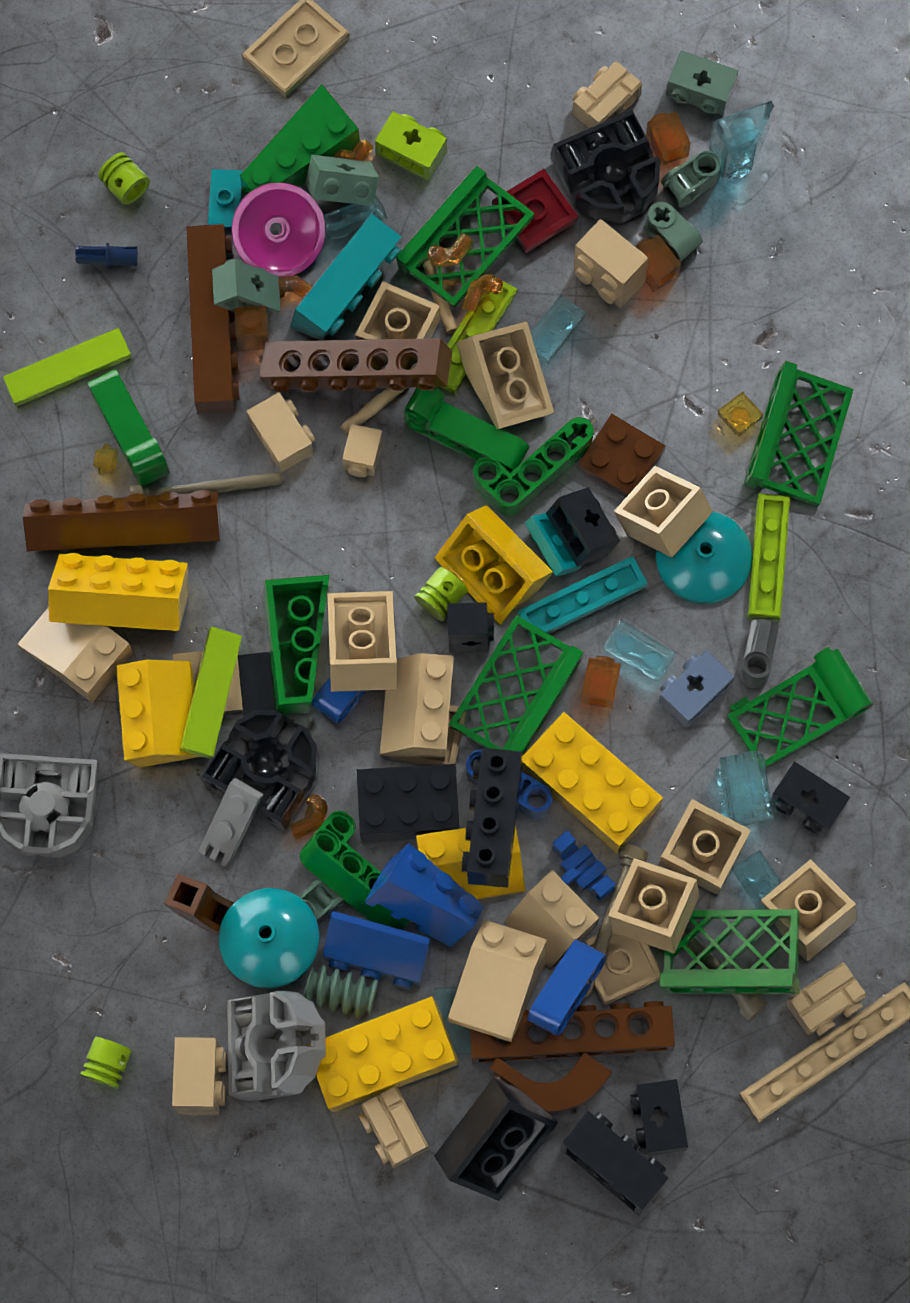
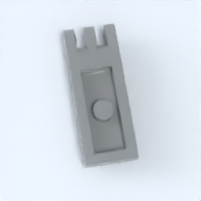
(231, 821)

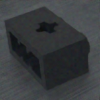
(583, 526)
(469, 627)
(800, 784)
(665, 1098)

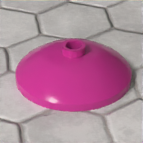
(300, 232)

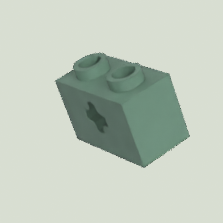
(692, 71)
(342, 180)
(245, 286)

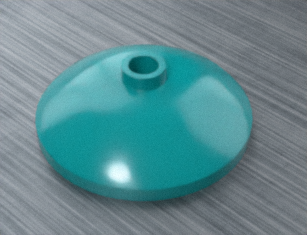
(709, 576)
(275, 959)

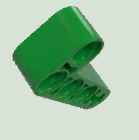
(128, 428)
(462, 431)
(537, 463)
(344, 868)

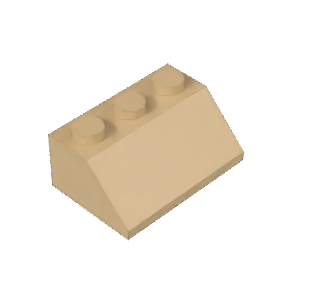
(419, 708)

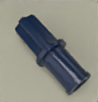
(107, 255)

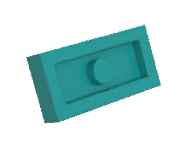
(551, 545)

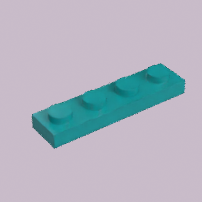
(585, 597)

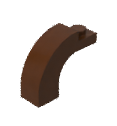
(200, 904)
(563, 1095)

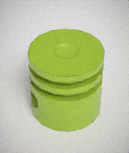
(121, 176)
(434, 597)
(106, 1062)

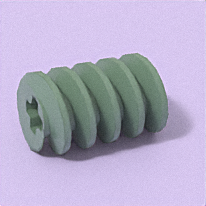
(341, 991)

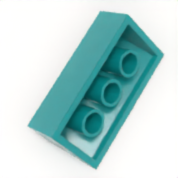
(346, 278)

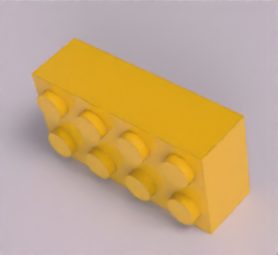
(118, 592)
(591, 782)
(385, 1054)

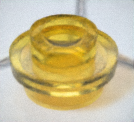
(105, 459)

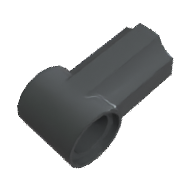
(759, 652)

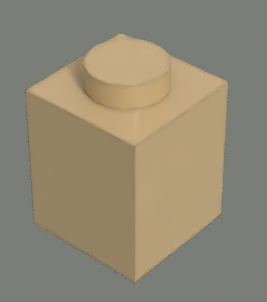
(362, 451)

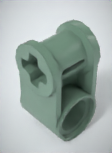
(689, 182)
(675, 231)
(322, 900)

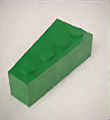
(315, 129)
(294, 635)

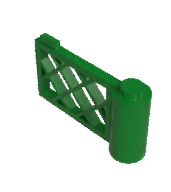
(837, 687)

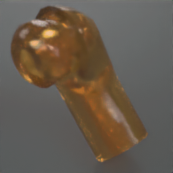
(359, 153)
(450, 256)
(293, 284)
(479, 288)
(313, 819)

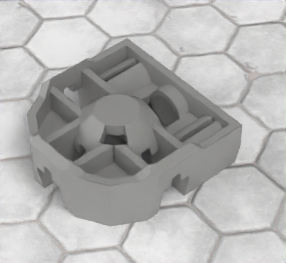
(41, 799)
(272, 1065)

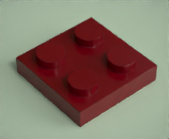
(550, 208)

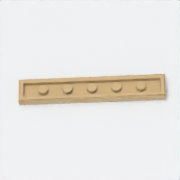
(828, 1053)

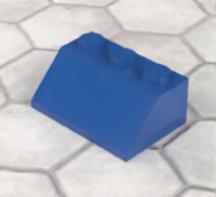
(376, 950)

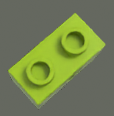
(411, 145)

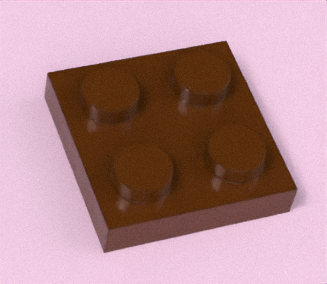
(621, 455)

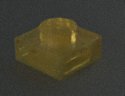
(740, 414)

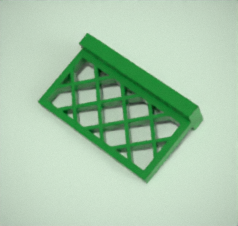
(448, 217)
(771, 433)
(544, 698)
(735, 980)

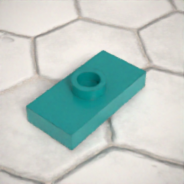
(224, 196)

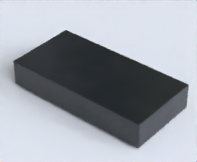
(256, 682)

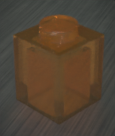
(668, 137)
(661, 262)
(251, 328)
(600, 682)

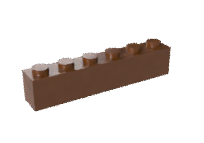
(210, 324)
(122, 521)

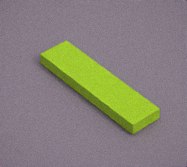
(489, 314)
(67, 367)
(768, 557)
(210, 692)

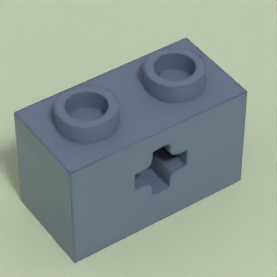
(687, 705)

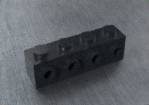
(494, 817)

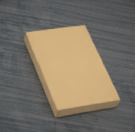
(295, 46)

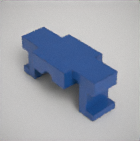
(582, 867)

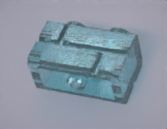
(745, 788)

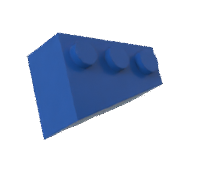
(426, 896)

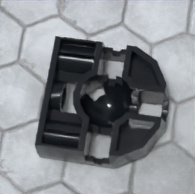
(608, 183)
(260, 728)

